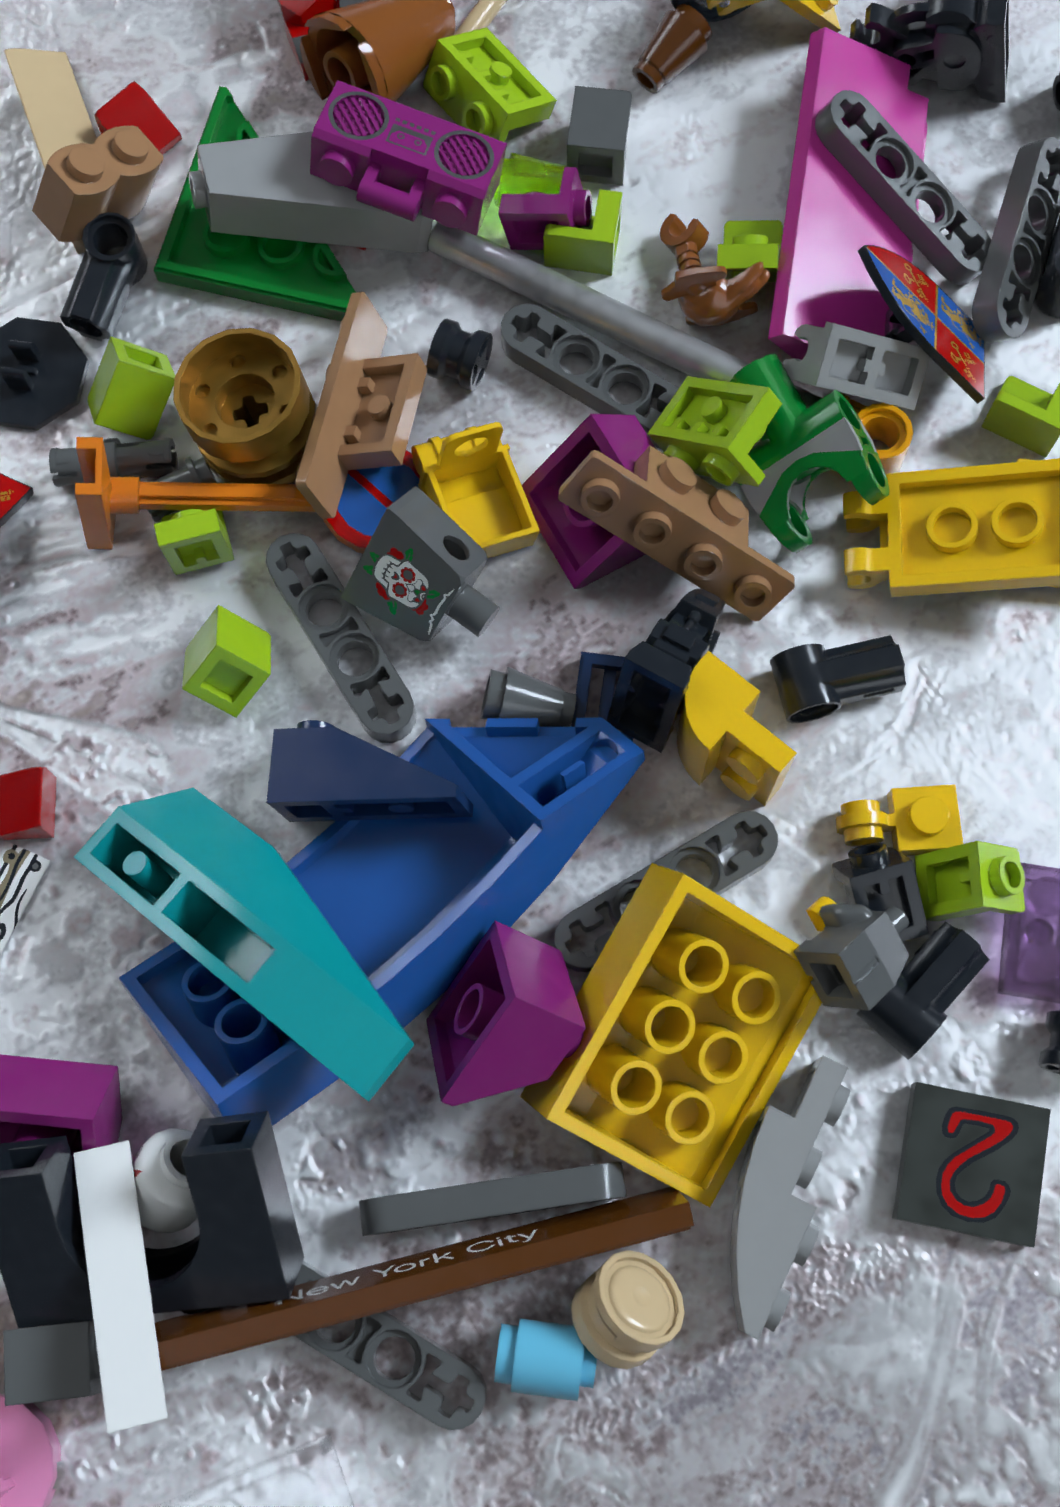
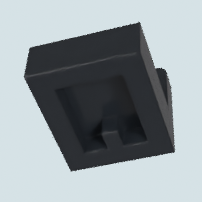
(881, 879)

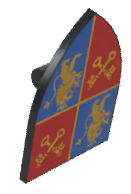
(928, 317)

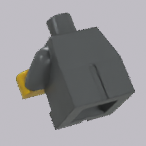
(855, 953)

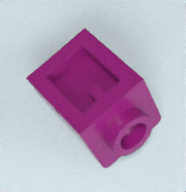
(528, 214)

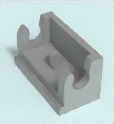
(860, 364)

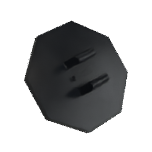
(38, 373)

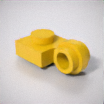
(918, 819)

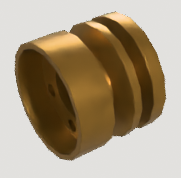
(245, 406)

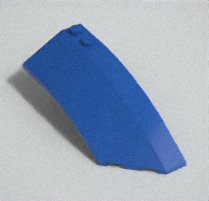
(401, 898)

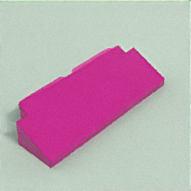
(828, 209)

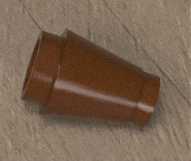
(673, 47)

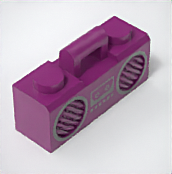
(405, 159)

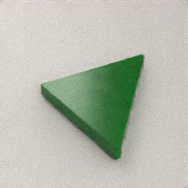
(244, 267)

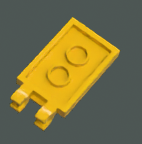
(960, 530)

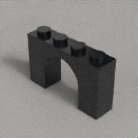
(242, 1207)

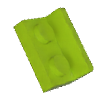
(485, 85)
(715, 427)

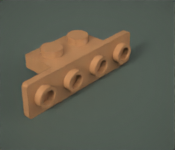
(361, 410)
(681, 525)

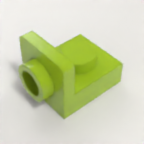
(750, 243)
(194, 539)
(970, 880)

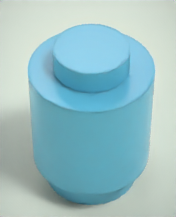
(543, 1360)

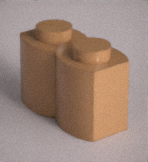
(96, 179)

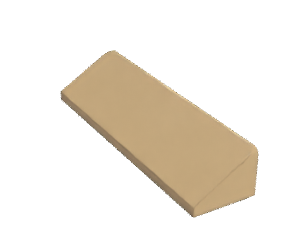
(51, 102)

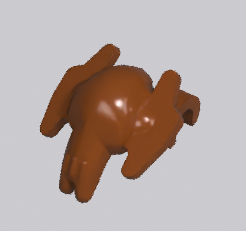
(703, 291)

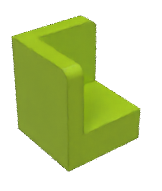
(590, 247)
(130, 389)
(1025, 415)
(227, 661)

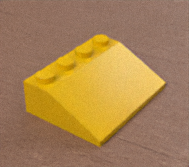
(681, 1035)

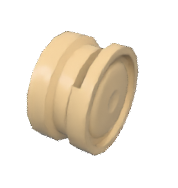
(627, 1310)

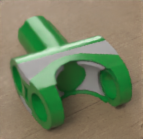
(802, 446)

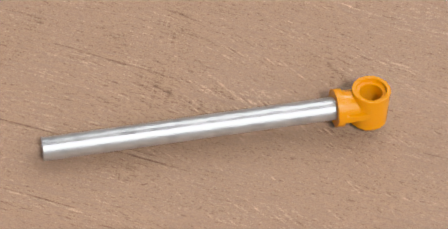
(638, 329)

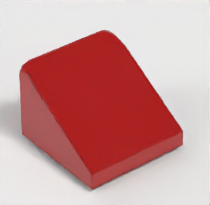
(137, 108)
(27, 804)

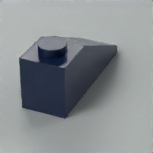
(339, 777)

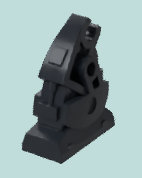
(944, 42)
(660, 669)

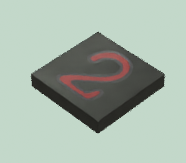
(972, 1164)

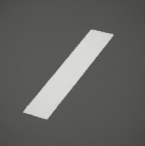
(119, 1288)

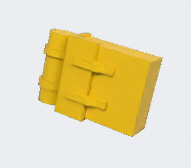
(477, 487)

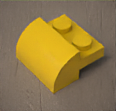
(720, 733)

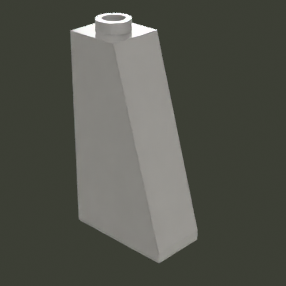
(268, 192)

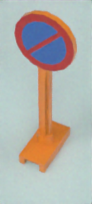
(358, 514)

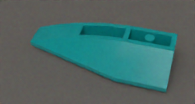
(251, 925)

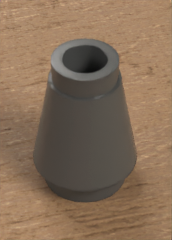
(522, 696)

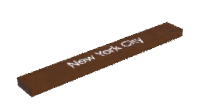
(424, 1276)

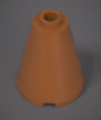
(374, 44)

